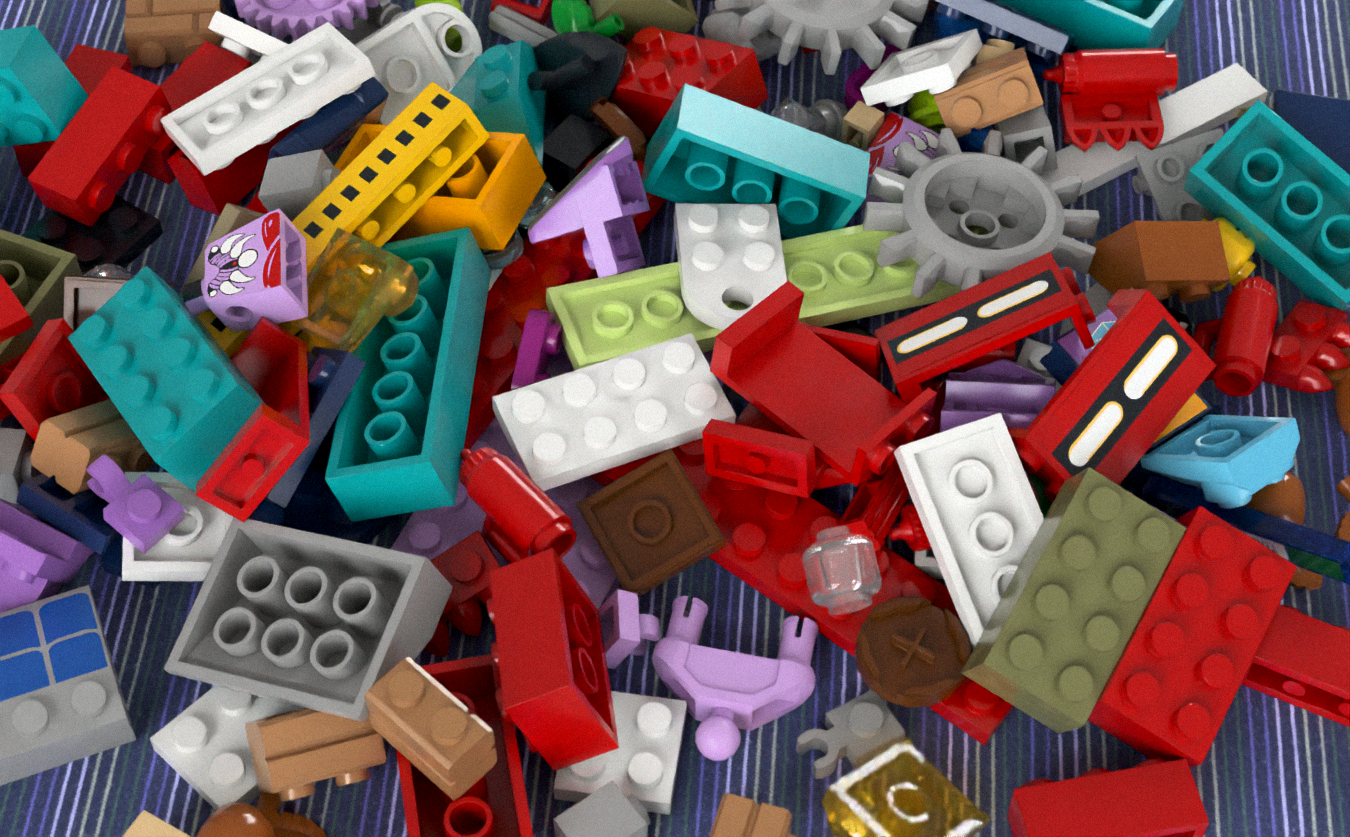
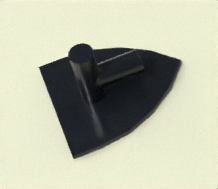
(577, 71)

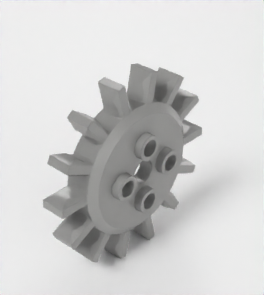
(831, 26)
(987, 194)

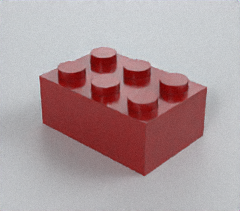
(665, 60)
(551, 661)

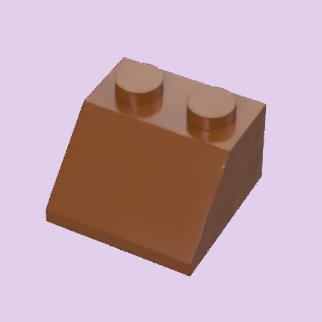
(1162, 258)

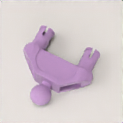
(732, 687)

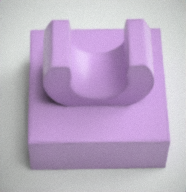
(625, 628)

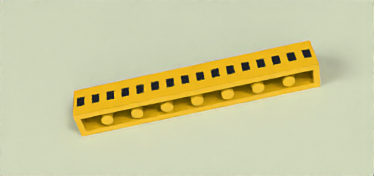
(383, 183)

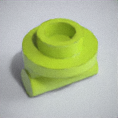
(925, 111)

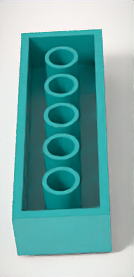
(411, 404)

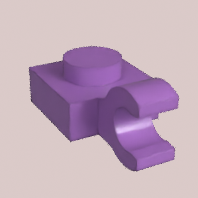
(136, 510)

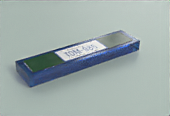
(1294, 542)

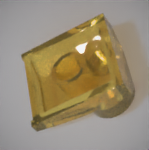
(353, 290)
(900, 798)

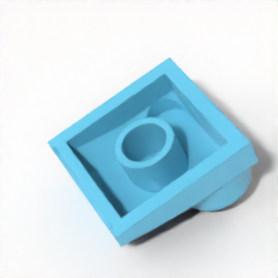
(1228, 456)

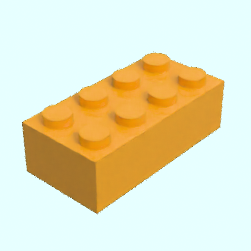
(483, 194)

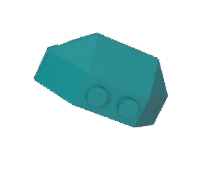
(500, 93)

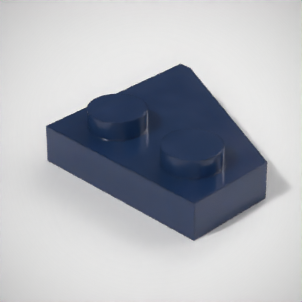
(74, 514)

